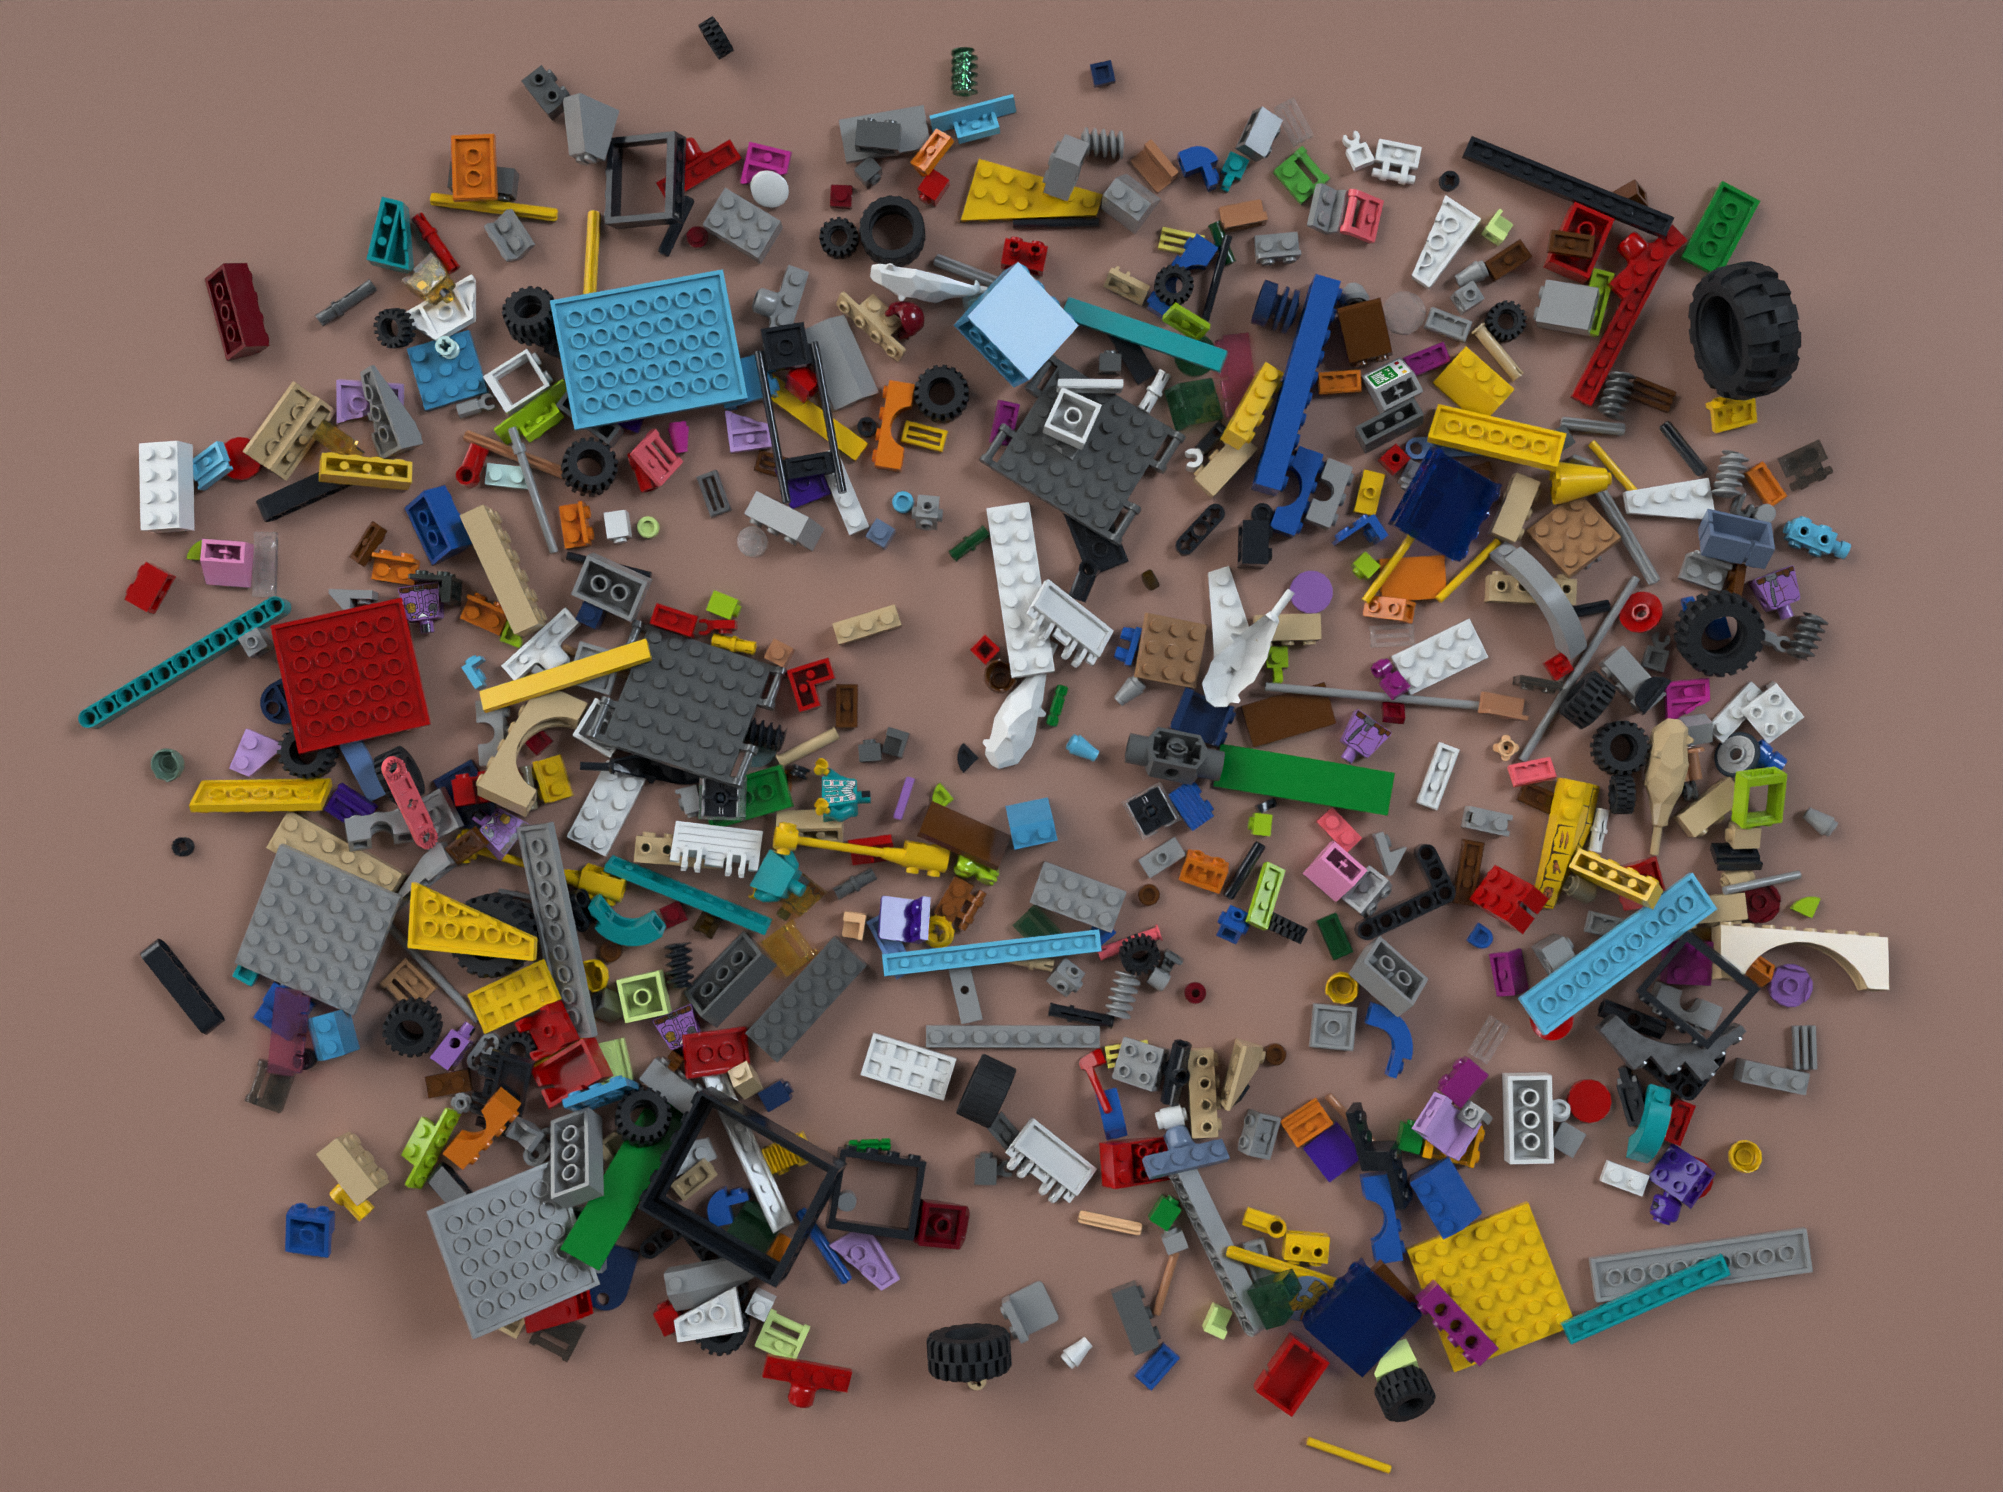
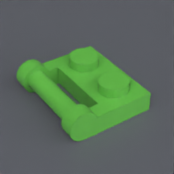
(1295, 179)

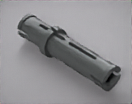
(349, 300)

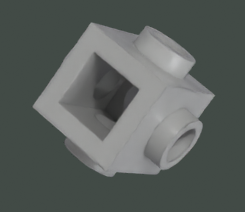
(927, 512)
(1066, 977)

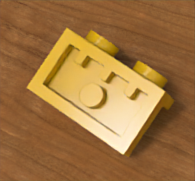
(1731, 413)
(552, 779)

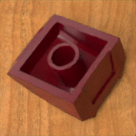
(941, 1224)

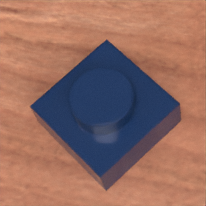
(1102, 74)

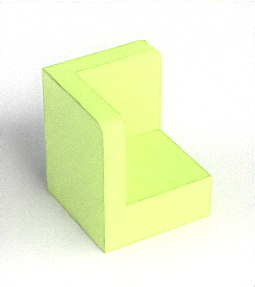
(1497, 228)
(1217, 1320)

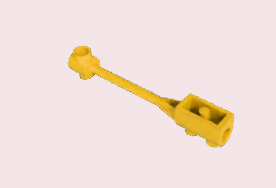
(912, 856)
(591, 878)

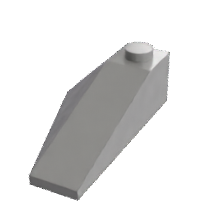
(392, 423)
(701, 1281)

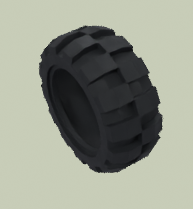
(1744, 330)

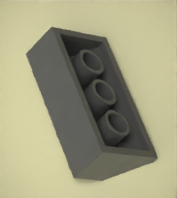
(730, 979)

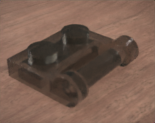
(275, 1091)
(568, 1333)

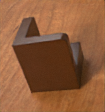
(1634, 192)

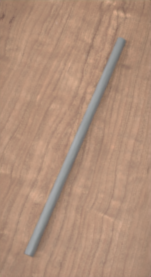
(1579, 668)
(1374, 696)
(431, 970)

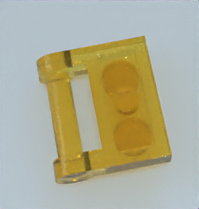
(784, 953)

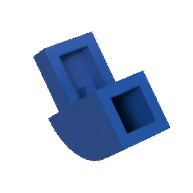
(1201, 160)
(1114, 1122)
(720, 1204)

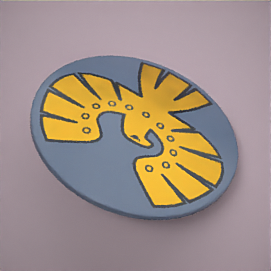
(1308, 1296)

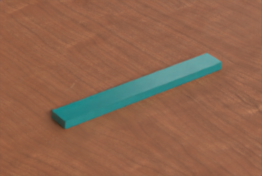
(1146, 335)
(688, 894)
(1645, 1298)

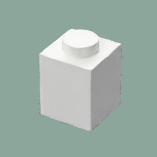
(618, 526)
(760, 1304)

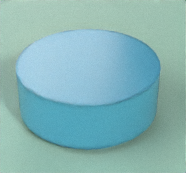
(903, 502)

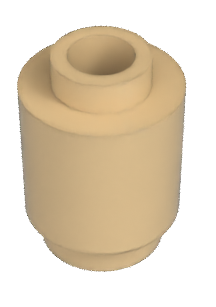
(1735, 877)

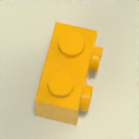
(1305, 1247)

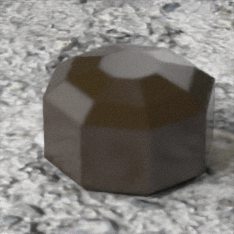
(1150, 580)

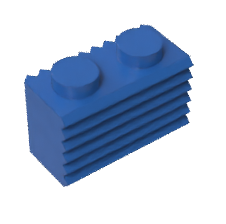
(1191, 806)

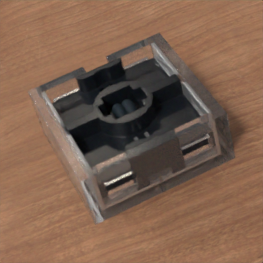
(721, 801)
(1150, 810)

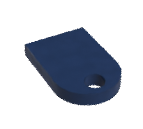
(275, 693)
(465, 812)
(616, 1278)

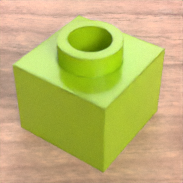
(1364, 566)
(1260, 824)

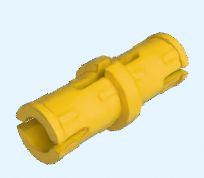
(734, 644)

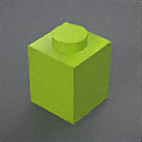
(724, 606)

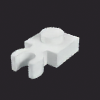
(1357, 154)

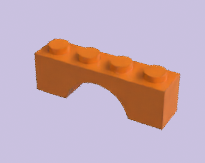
(898, 398)
(467, 1145)

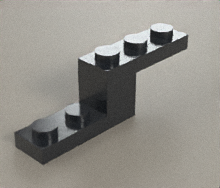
(1379, 1155)

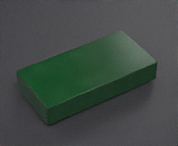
(1334, 936)

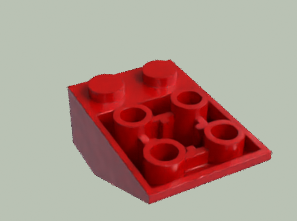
(1123, 1162)
(560, 1313)

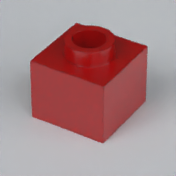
(1387, 462)
(985, 642)

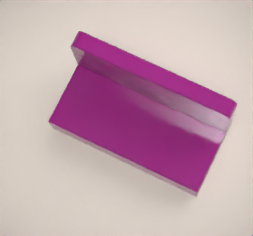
(1509, 972)

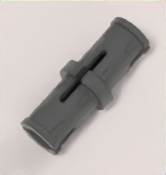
(855, 883)

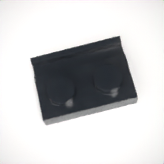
(1735, 859)

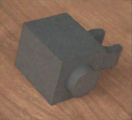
(987, 1168)

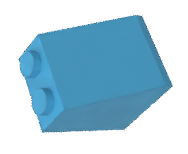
(1031, 823)
(333, 1034)

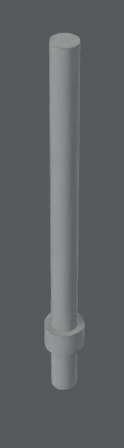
(519, 449)

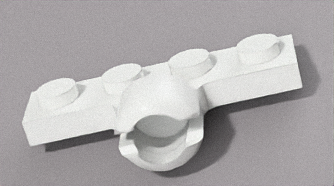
(543, 647)

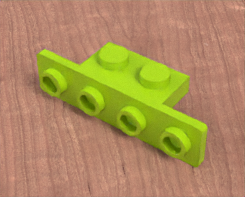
(535, 416)
(427, 1144)

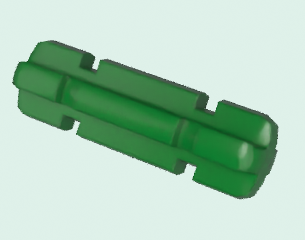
(1057, 705)
(884, 1144)

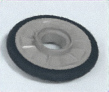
(1737, 741)

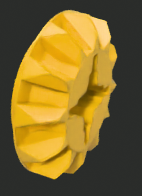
(945, 938)

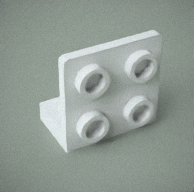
(1772, 713)

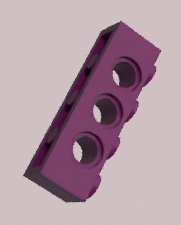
(1482, 1346)

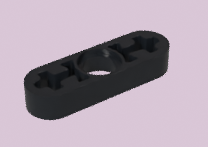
(1184, 537)

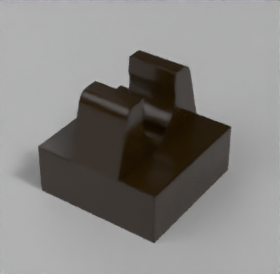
(707, 924)

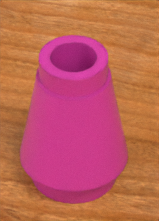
(679, 436)

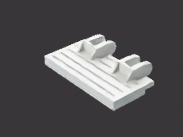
(1074, 624)
(716, 846)
(1053, 1162)

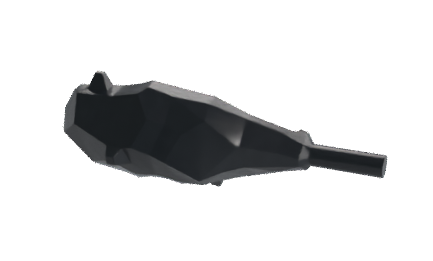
(643, 768)

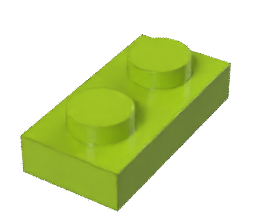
(1186, 322)

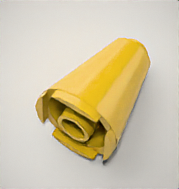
(1577, 481)

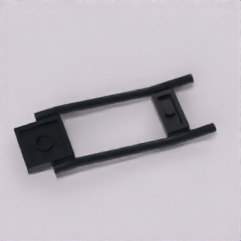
(785, 350)

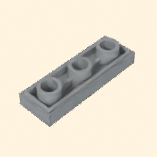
(967, 1002)

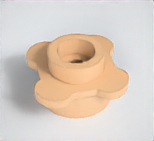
(1506, 741)

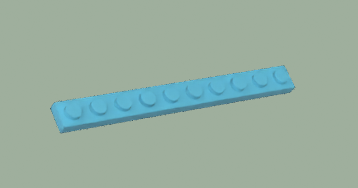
(991, 952)

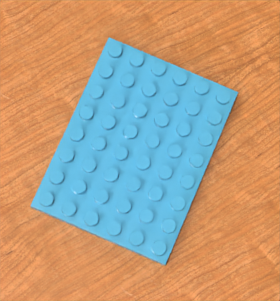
(648, 350)

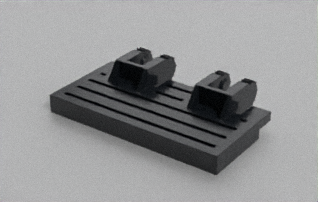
(512, 1075)

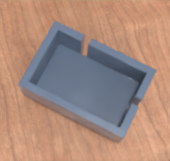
(1736, 539)

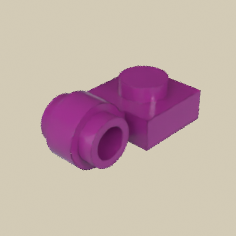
(1392, 684)

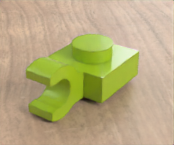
(1277, 661)

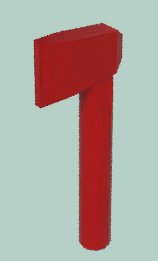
(1088, 1064)

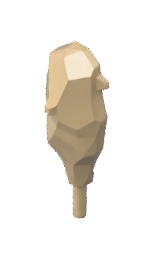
(1665, 773)

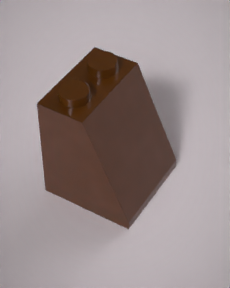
(1365, 332)

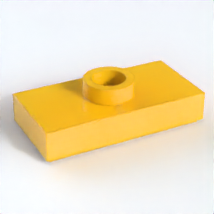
(1369, 492)

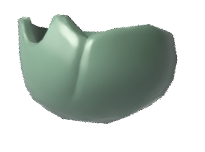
(167, 764)

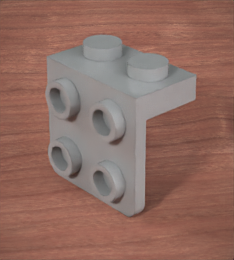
(1028, 1310)

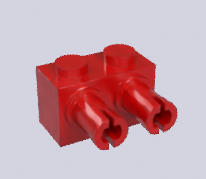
(1031, 254)

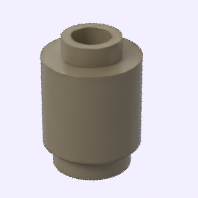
(1580, 889)

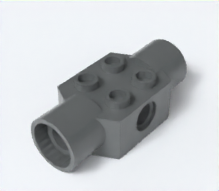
(1174, 756)

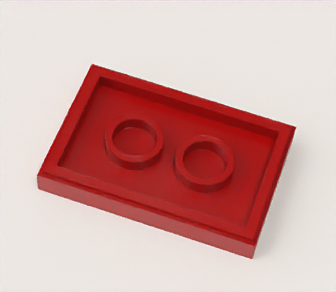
(714, 1051)

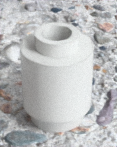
(1171, 1117)

